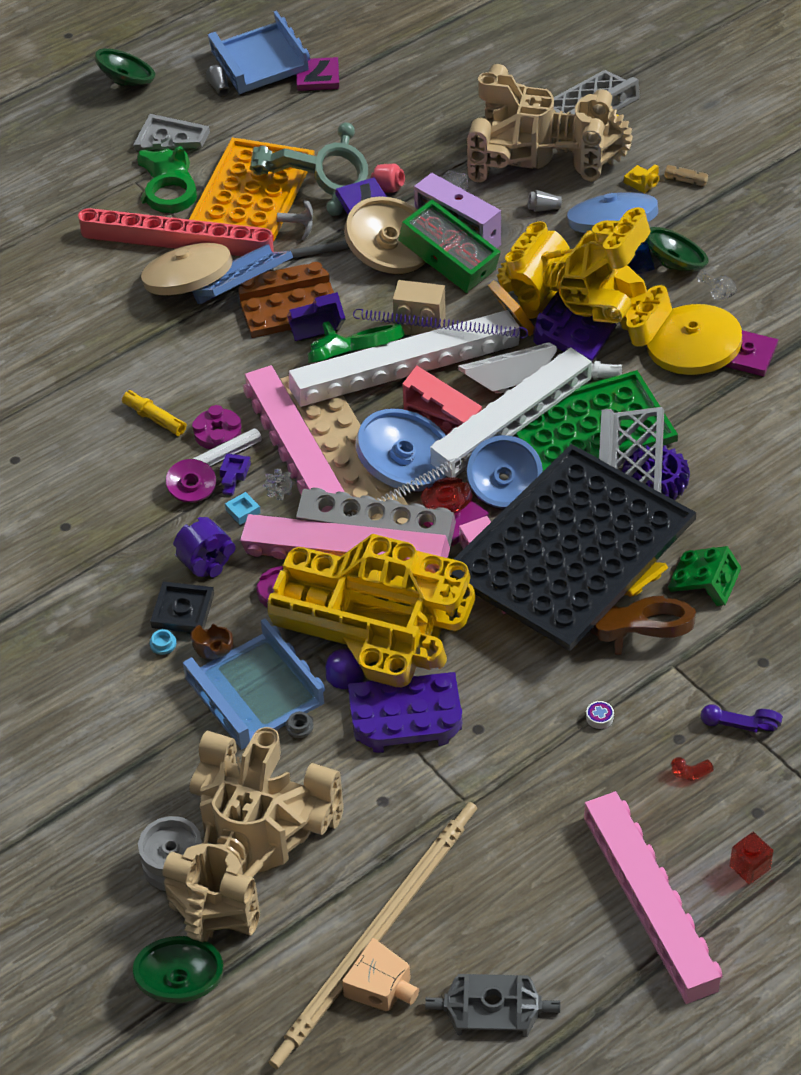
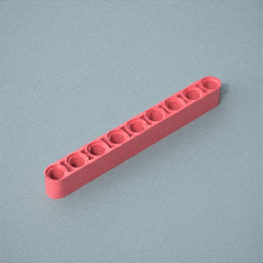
(170, 231)

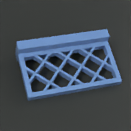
(243, 270)

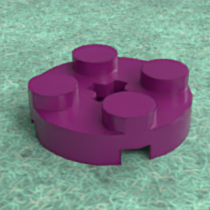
(213, 418)

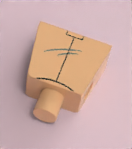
(379, 978)

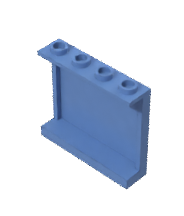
(260, 55)

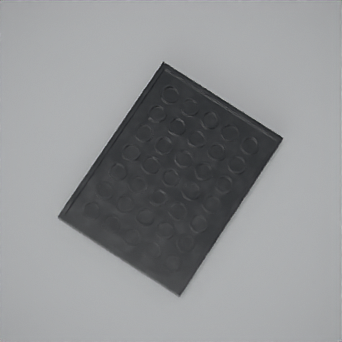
(572, 545)

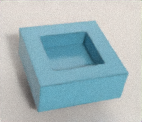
(241, 507)

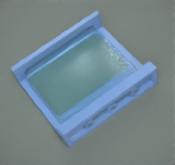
(256, 685)

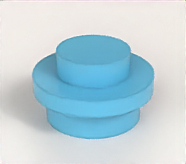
(162, 642)

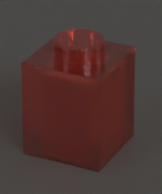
(751, 858)

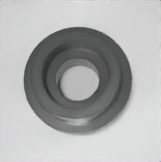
(299, 719)

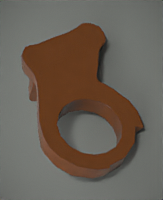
(633, 619)

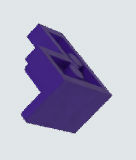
(309, 319)

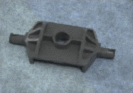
(514, 1012)

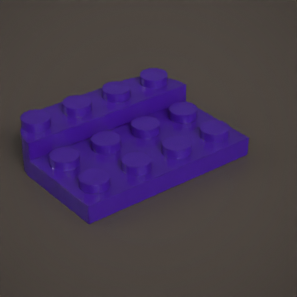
(568, 330)
(407, 714)

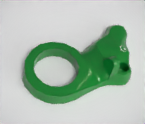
(167, 169)
(335, 344)

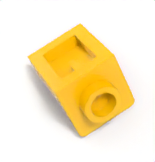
(642, 179)

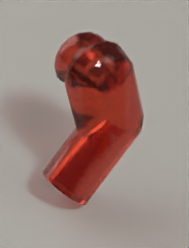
(688, 772)

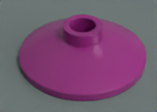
(190, 472)

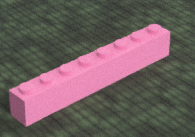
(289, 432)
(280, 535)
(652, 898)

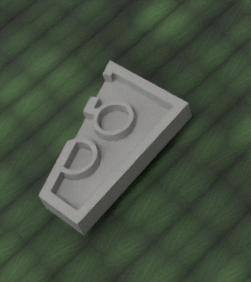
(170, 133)

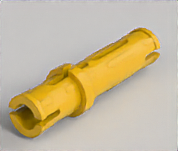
(147, 409)

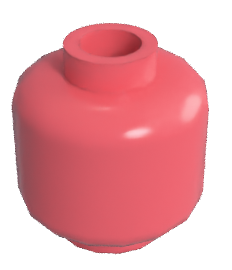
(389, 177)

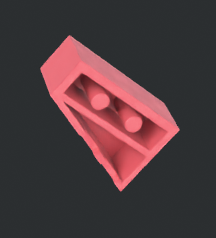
(437, 400)

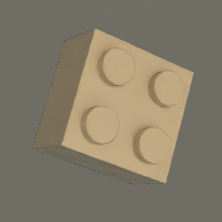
(419, 300)

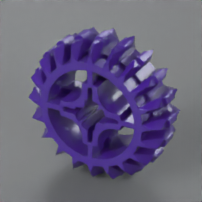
(674, 471)

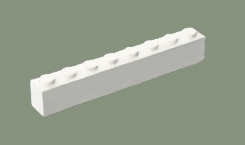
(513, 409)

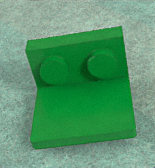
(708, 569)

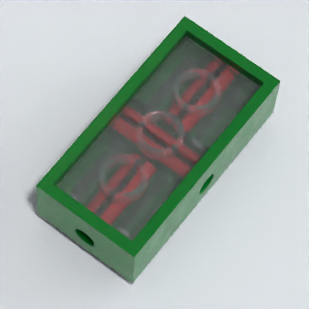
(449, 245)

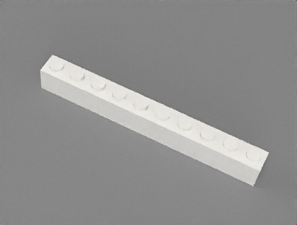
(399, 358)

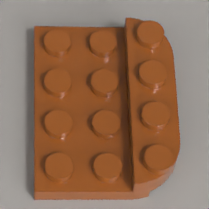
(272, 294)

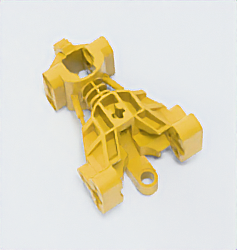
(590, 277)

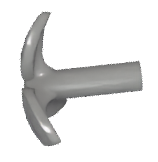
(304, 217)

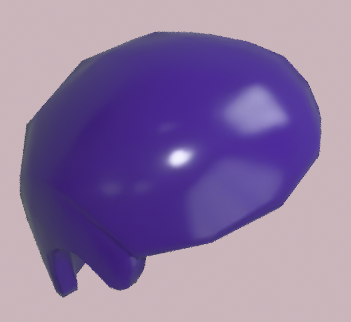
(343, 669)

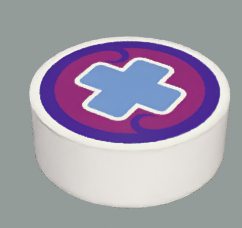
(599, 714)

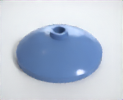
(497, 457)

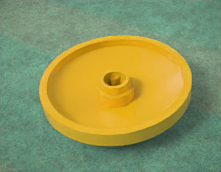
(696, 340)

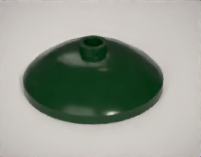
(124, 67)
(676, 250)
(178, 969)

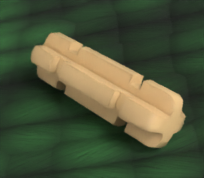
(686, 175)

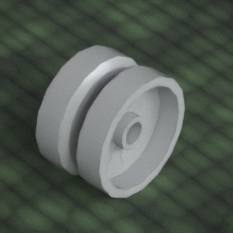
(160, 839)

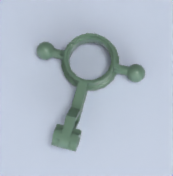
(265, 161)

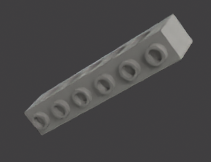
(315, 499)

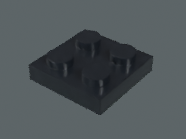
(182, 607)

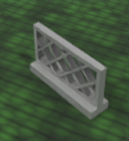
(622, 93)
(611, 440)

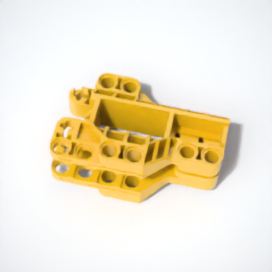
(320, 591)

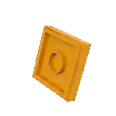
(512, 306)

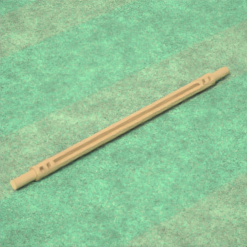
(376, 930)

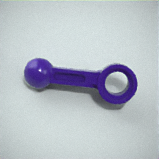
(762, 719)

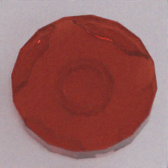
(448, 494)

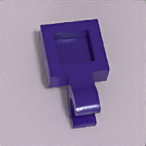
(233, 469)

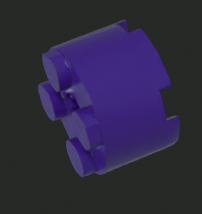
(203, 547)

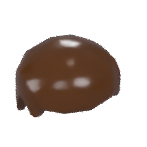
(211, 642)

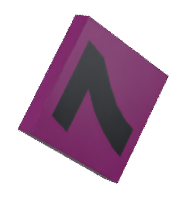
(322, 75)

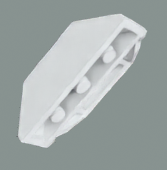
(509, 369)

